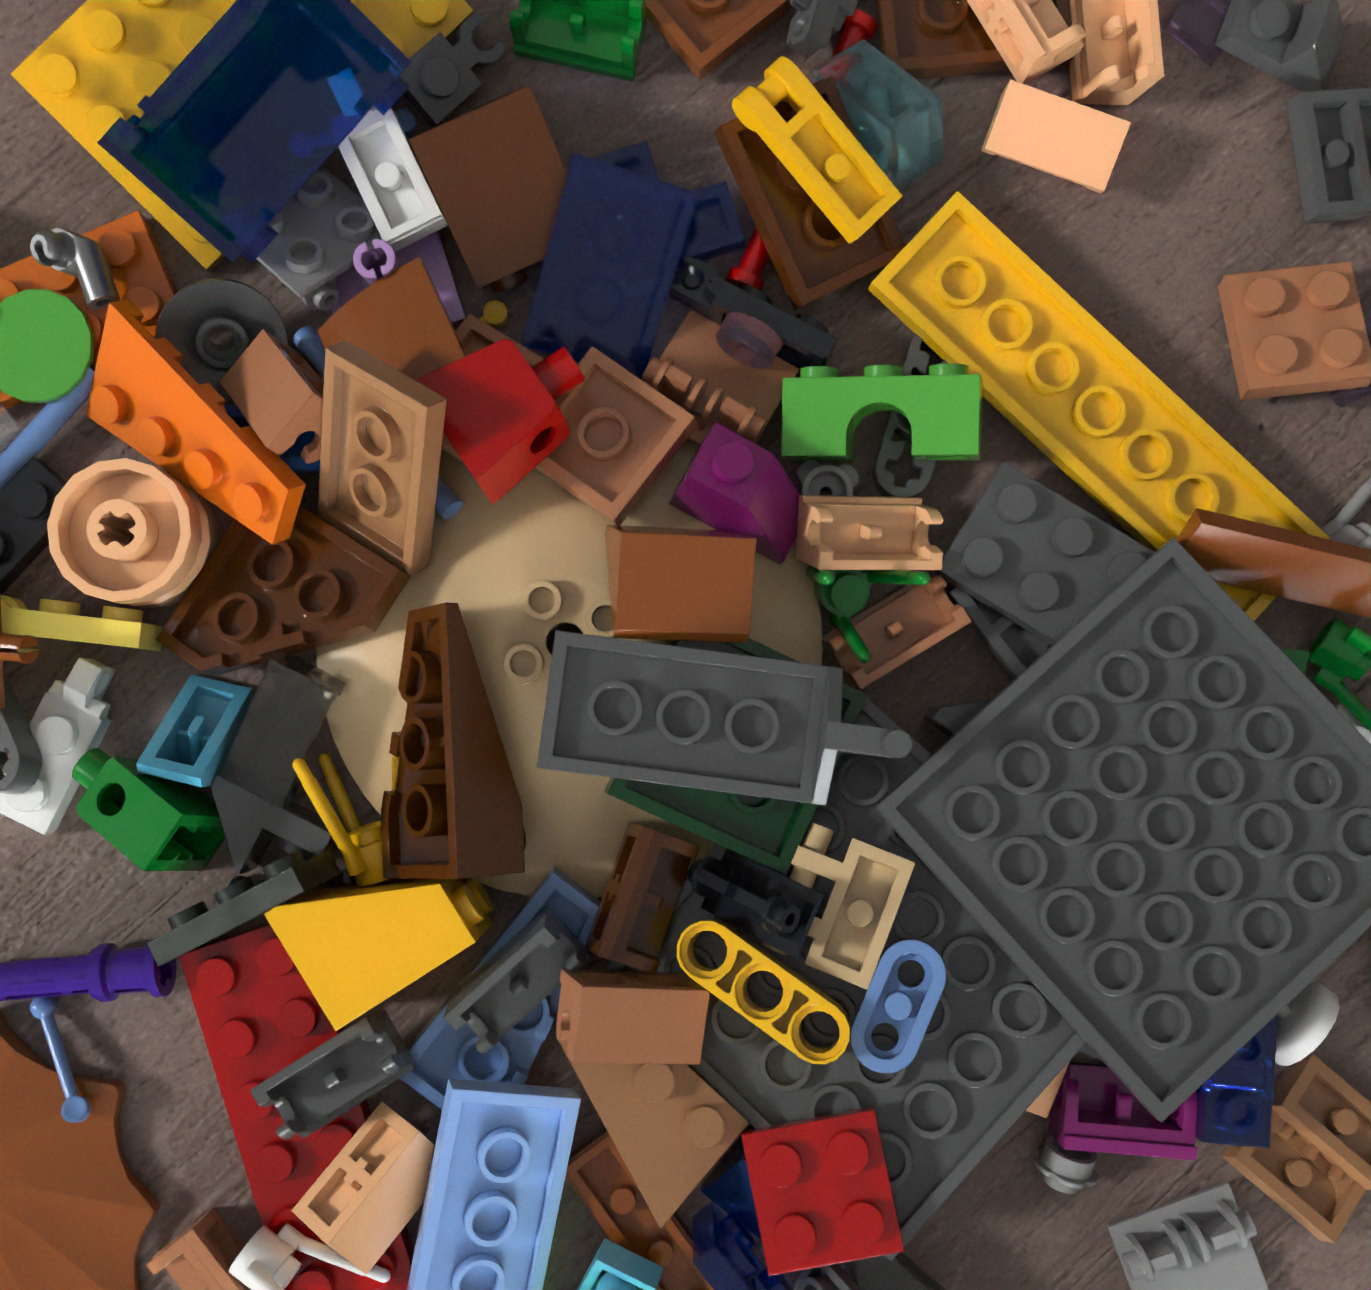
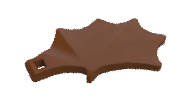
(65, 1188)

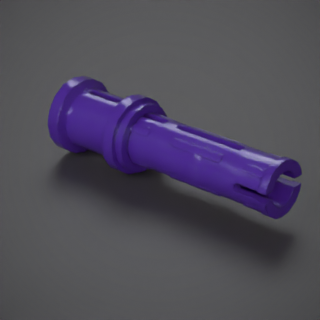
(100, 973)

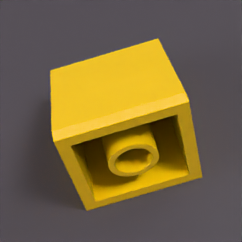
(377, 938)

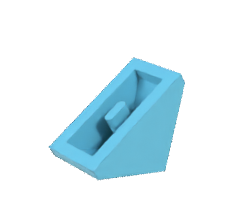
(196, 732)

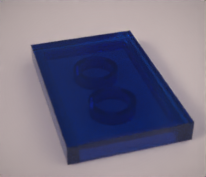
(608, 264)

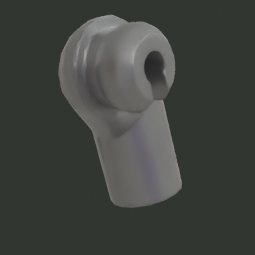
(80, 258)

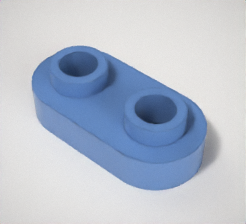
(898, 1004)

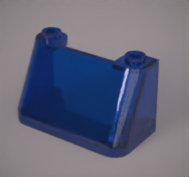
(257, 114)

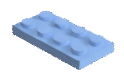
(494, 1186)

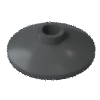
(213, 304)

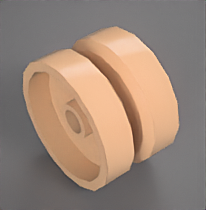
(131, 533)

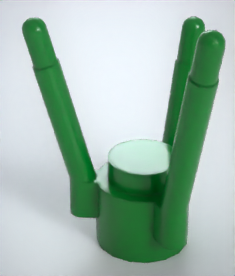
(848, 591)
(1342, 653)

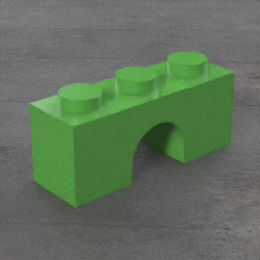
(826, 410)

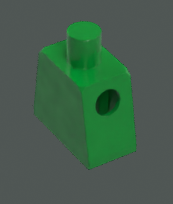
(145, 816)

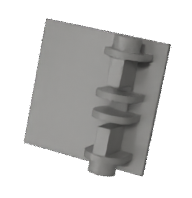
(318, 239)
(1190, 1244)

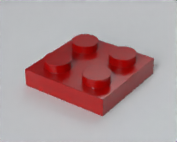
(822, 1191)

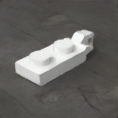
(391, 180)
(65, 728)

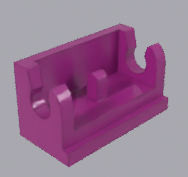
(1103, 1116)

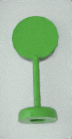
(43, 346)

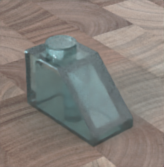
(890, 111)

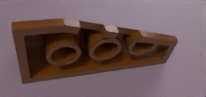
(454, 786)

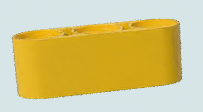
(730, 986)

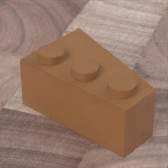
(662, 1124)

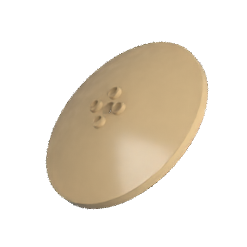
(517, 577)

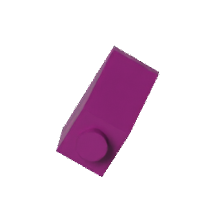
(740, 490)

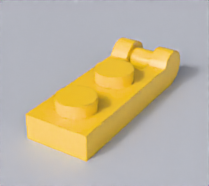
(817, 149)

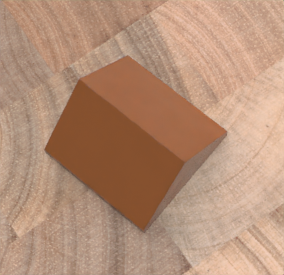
(680, 583)

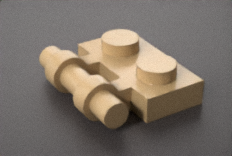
(859, 908)

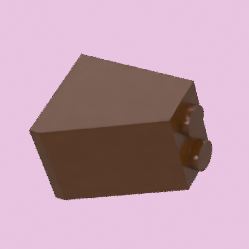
(495, 184)

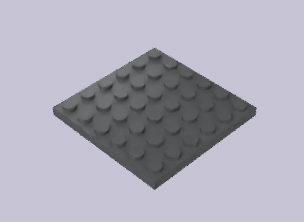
(1155, 827)
(980, 1059)

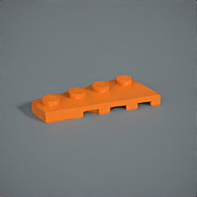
(185, 429)

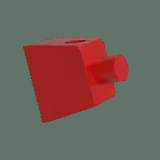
(504, 411)

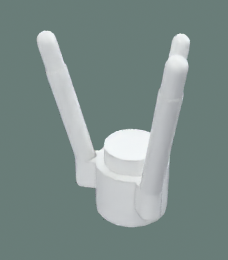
(270, 1264)

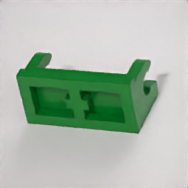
(581, 34)

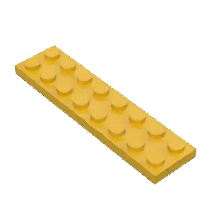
(1074, 386)

